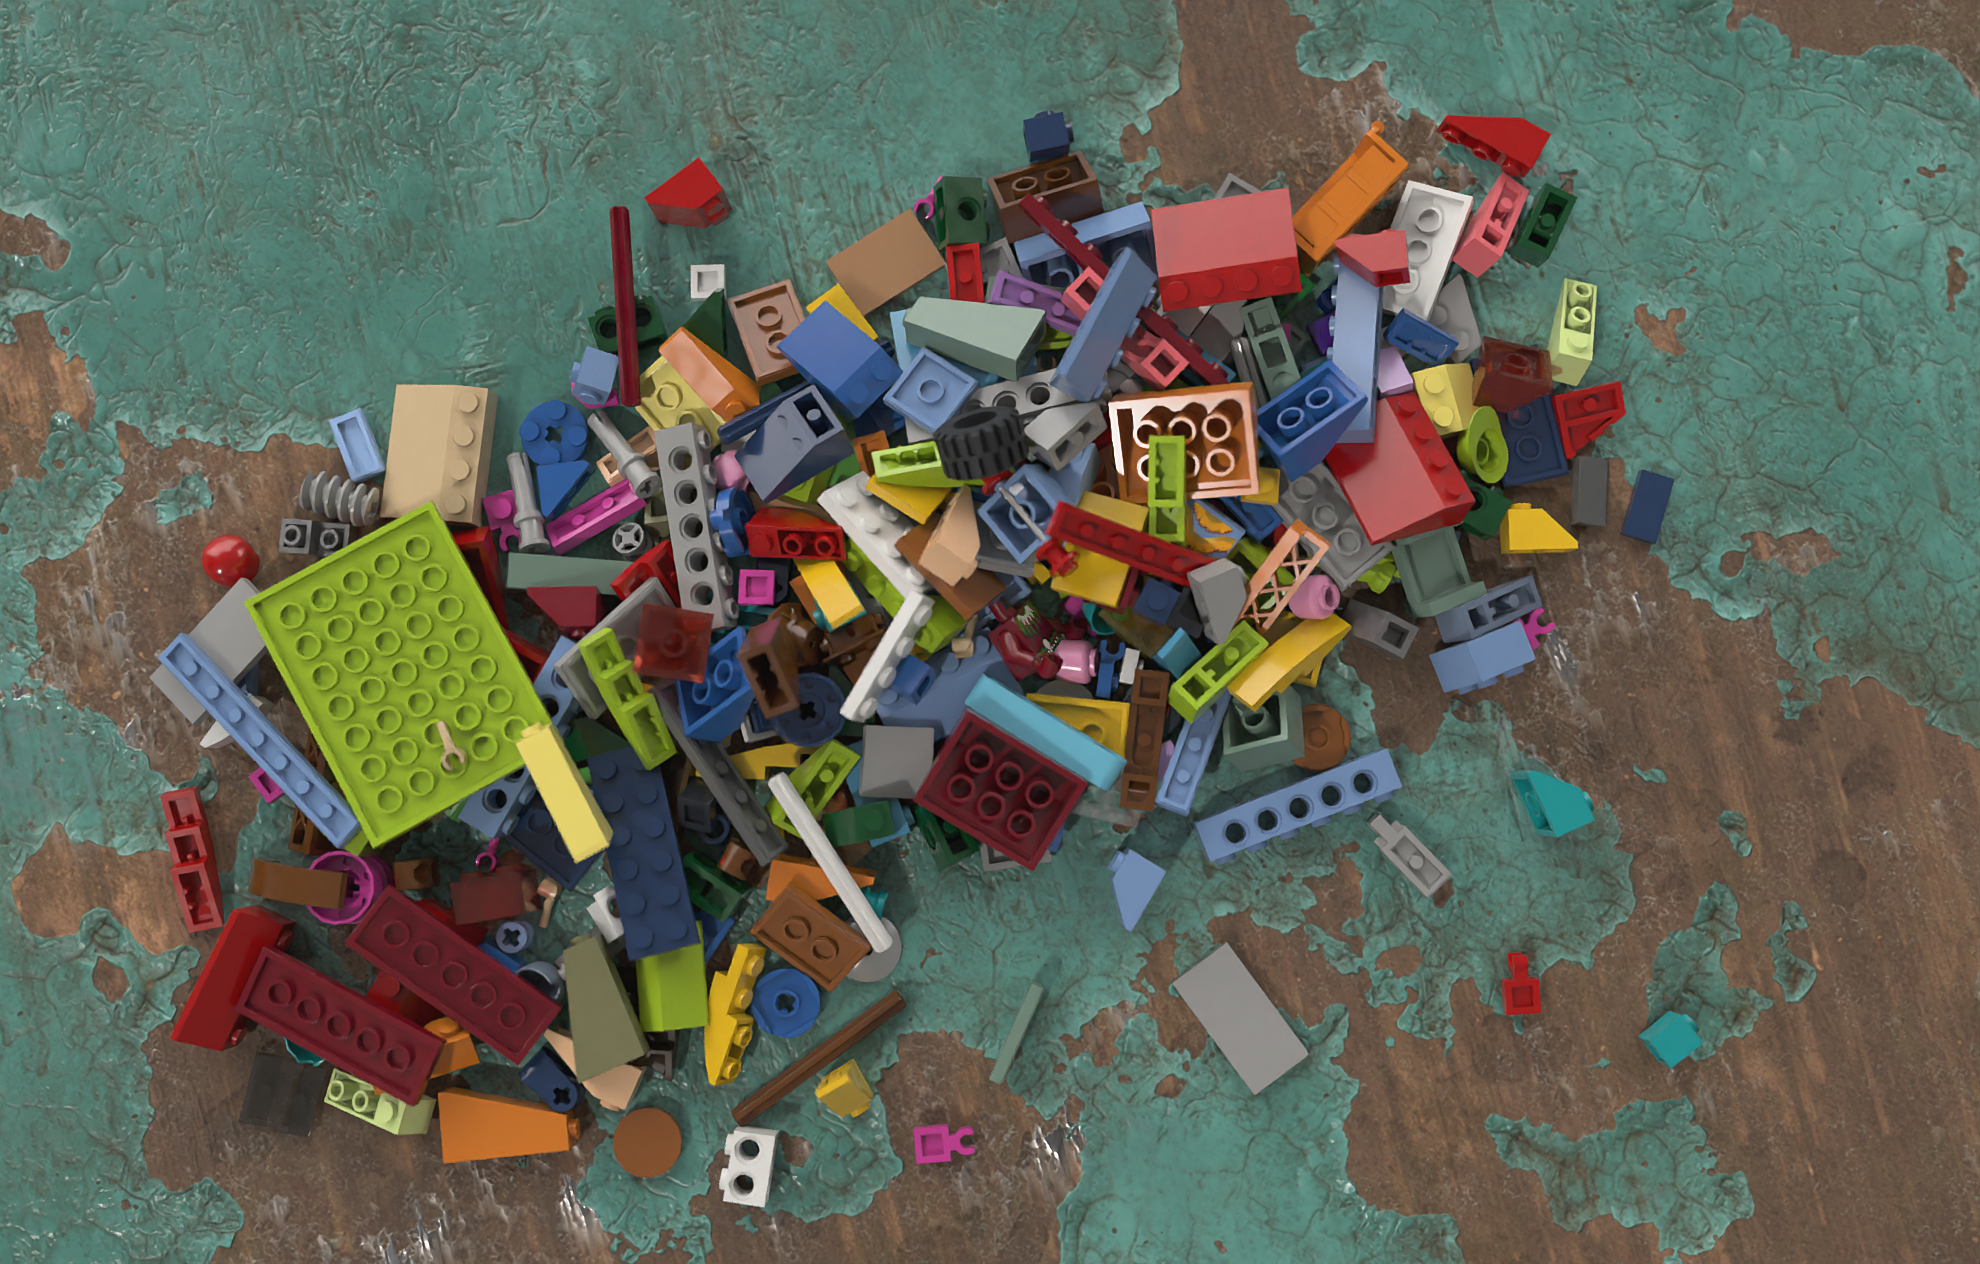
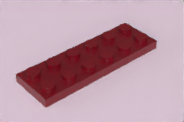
(453, 974)
(341, 1025)

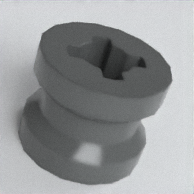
(629, 535)

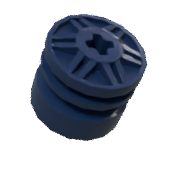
(826, 721)

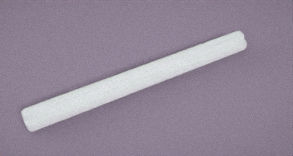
(830, 862)

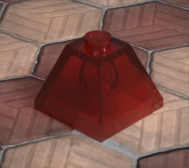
(1510, 375)
(672, 642)

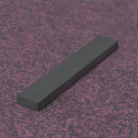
(723, 781)

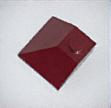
(571, 608)

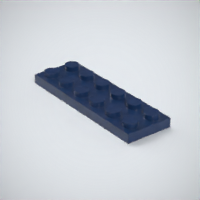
(644, 855)

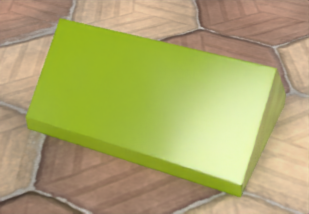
(673, 989)

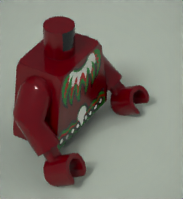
(1029, 639)

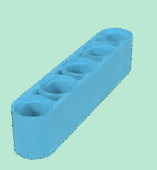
(1045, 732)

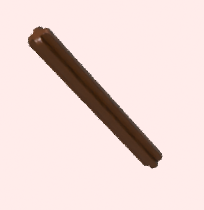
(818, 1058)

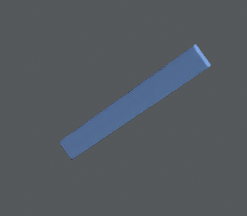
(261, 740)

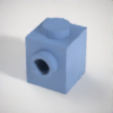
(594, 376)

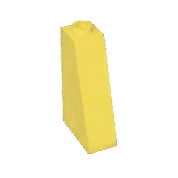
(564, 791)

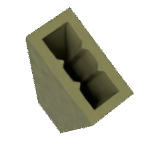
(600, 1011)

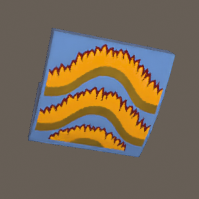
(1210, 530)

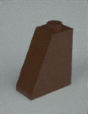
(771, 666)

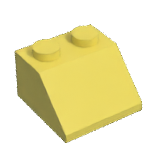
(1446, 397)

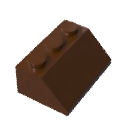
(1062, 181)

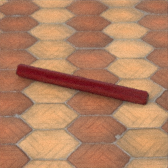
(625, 306)

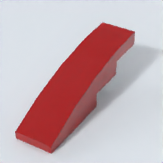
(193, 859)

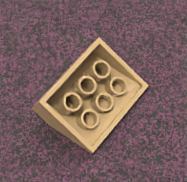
(440, 452)

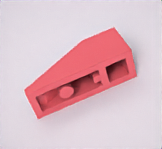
(1491, 226)

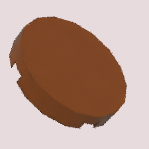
(1325, 738)
(648, 1142)

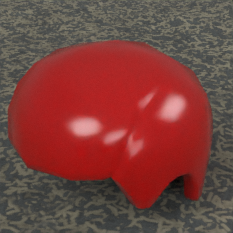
(229, 559)

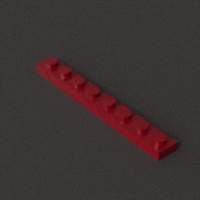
(1064, 236)

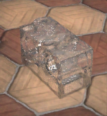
(1106, 809)

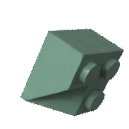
(1264, 736)

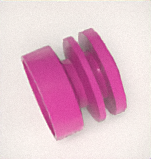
(368, 871)

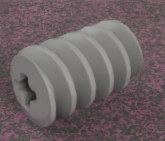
(338, 500)

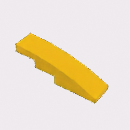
(829, 589)
(1287, 658)
(756, 763)

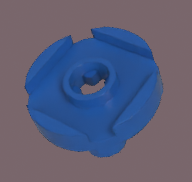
(551, 415)
(731, 515)
(782, 1022)

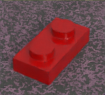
(965, 272)

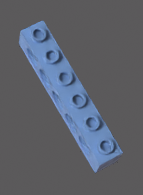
(1381, 782)
(481, 808)

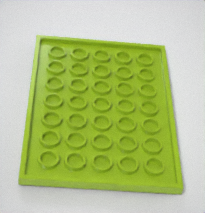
(386, 649)

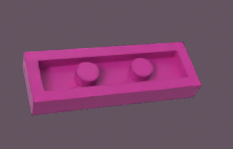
(593, 516)

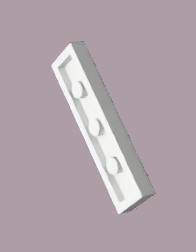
(894, 646)

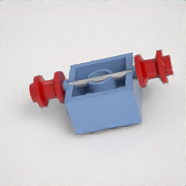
(1022, 513)

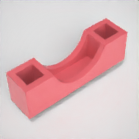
(1143, 352)

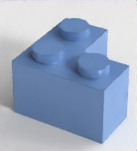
(1481, 659)

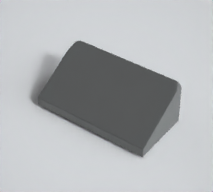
(1589, 492)

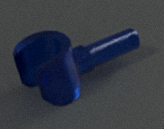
(1324, 301)

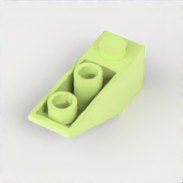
(1573, 332)
(383, 1110)

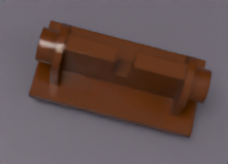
(844, 647)

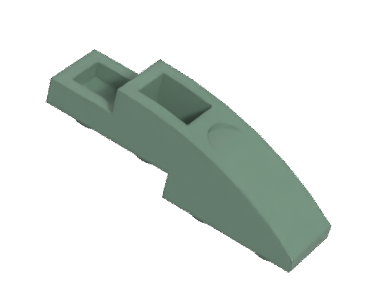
(1270, 346)

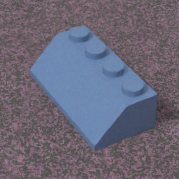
(1109, 232)
(1104, 327)
(948, 693)

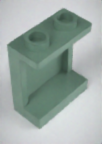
(1434, 572)

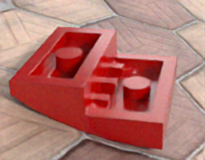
(655, 563)

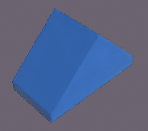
(560, 484)

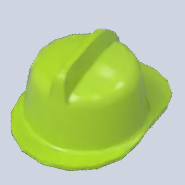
(1482, 446)

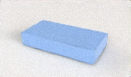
(357, 446)

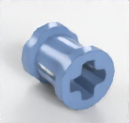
(506, 931)

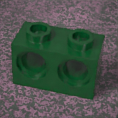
(647, 336)
(713, 887)

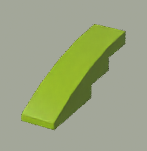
(915, 466)
(1167, 488)
(626, 698)

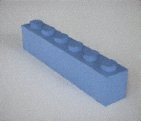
(1357, 344)

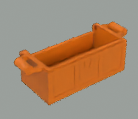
(1346, 198)

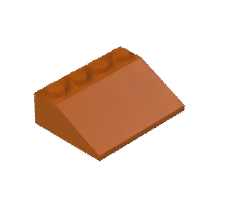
(1217, 431)

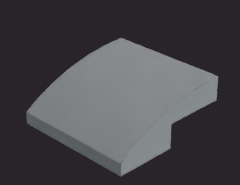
(894, 761)

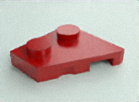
(1586, 414)

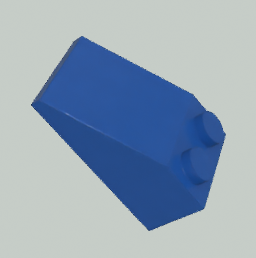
(839, 361)
(1308, 419)
(720, 703)

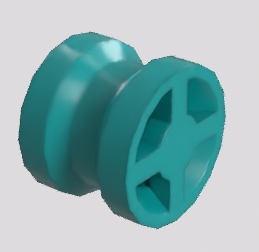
(876, 900)

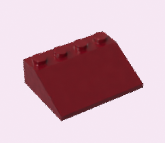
(999, 789)

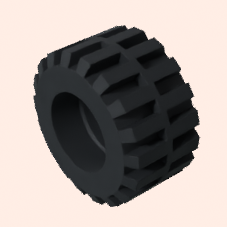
(981, 443)

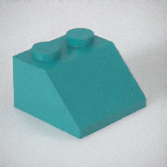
(1551, 803)

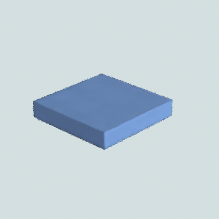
(930, 391)

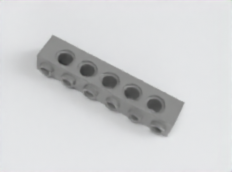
(1021, 395)
(673, 447)

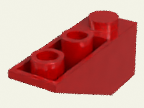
(1503, 140)
(794, 535)

